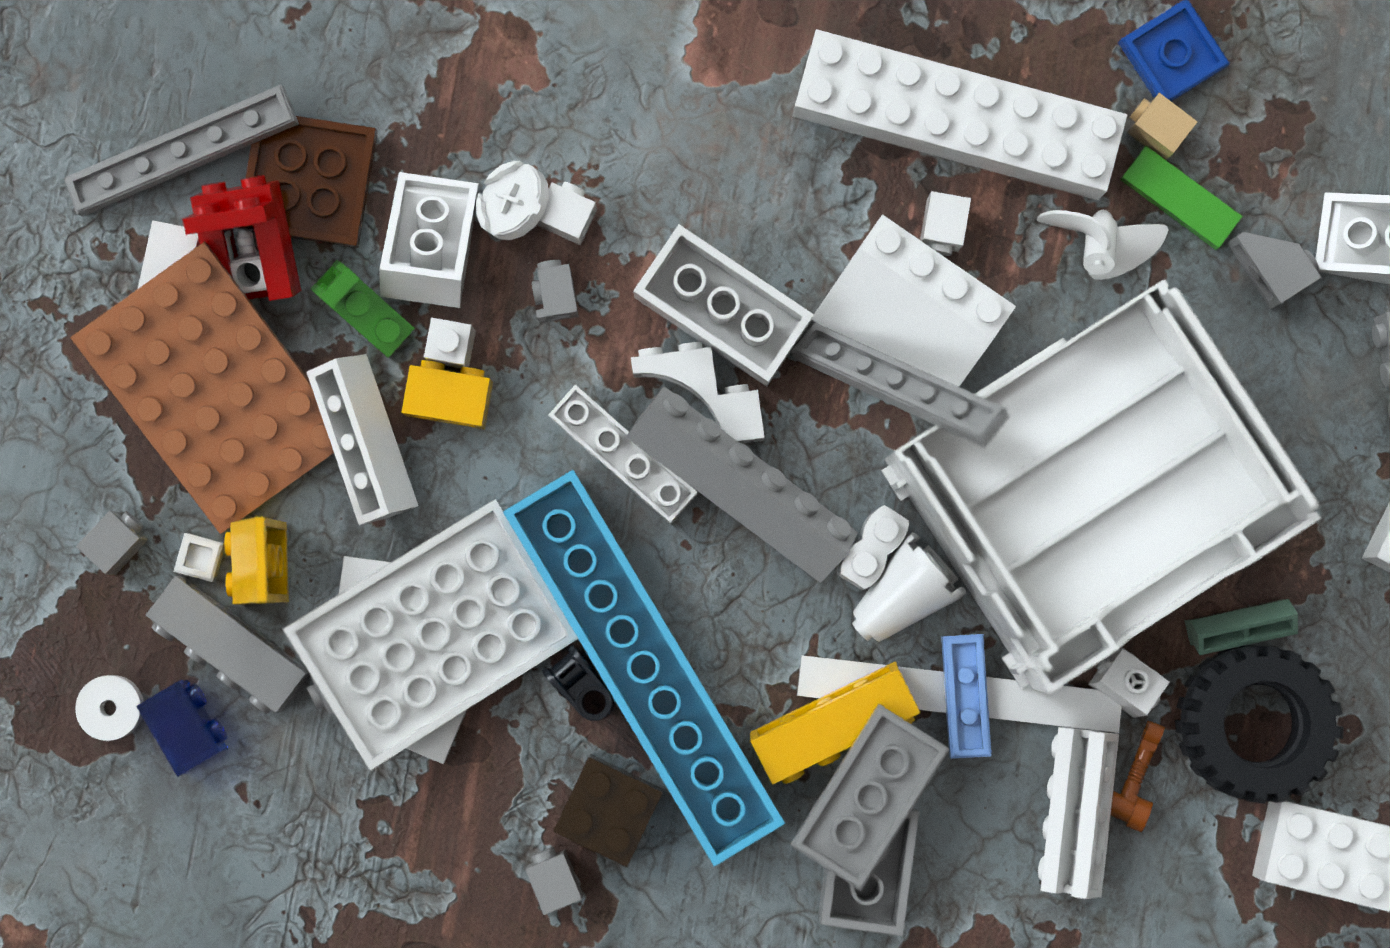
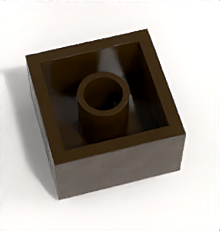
(608, 810)

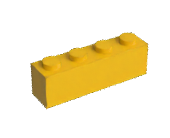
(829, 724)

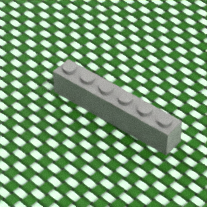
(742, 484)

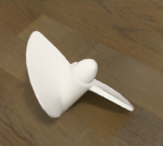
(1109, 247)

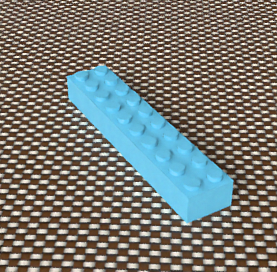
(644, 668)

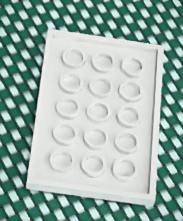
(430, 634)

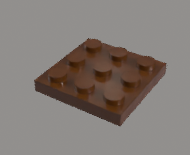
(321, 177)

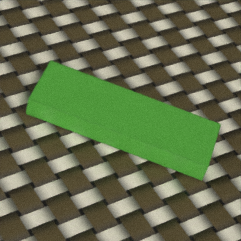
(1181, 198)

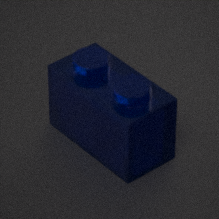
(183, 726)

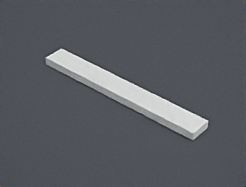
(1006, 700)

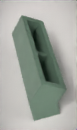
(1242, 626)

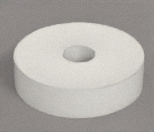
(91, 710)

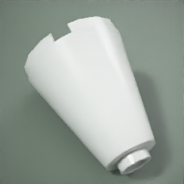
(908, 590)

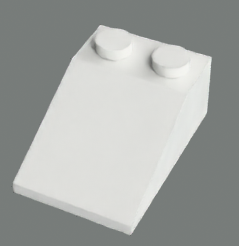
(1355, 236)
(428, 240)

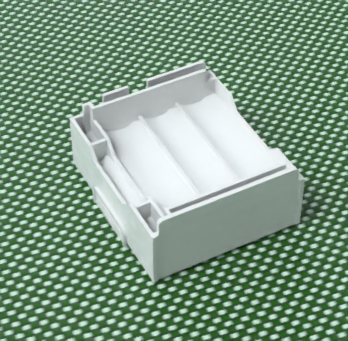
(1107, 490)

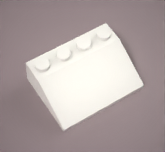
(913, 305)

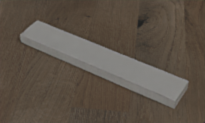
(181, 150)
(901, 385)

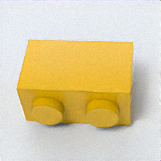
(447, 395)

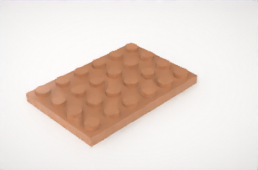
(209, 386)

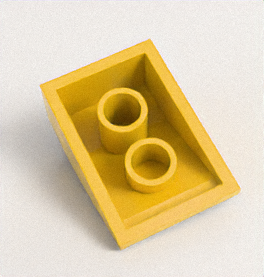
(257, 561)

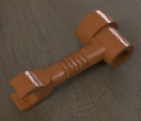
(1127, 804)

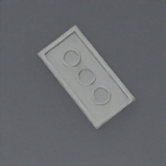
(869, 797)

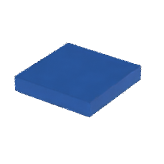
(1174, 52)

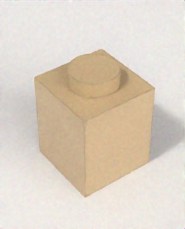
(1160, 125)

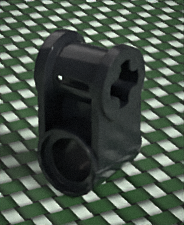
(578, 683)

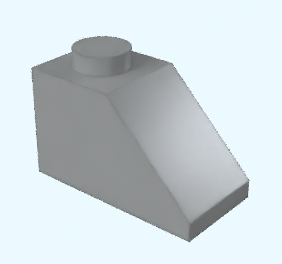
(1275, 266)

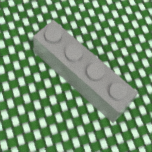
(228, 644)

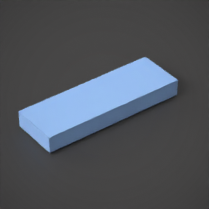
(966, 696)

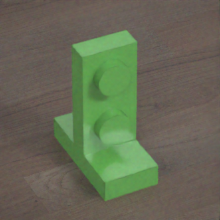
(362, 308)

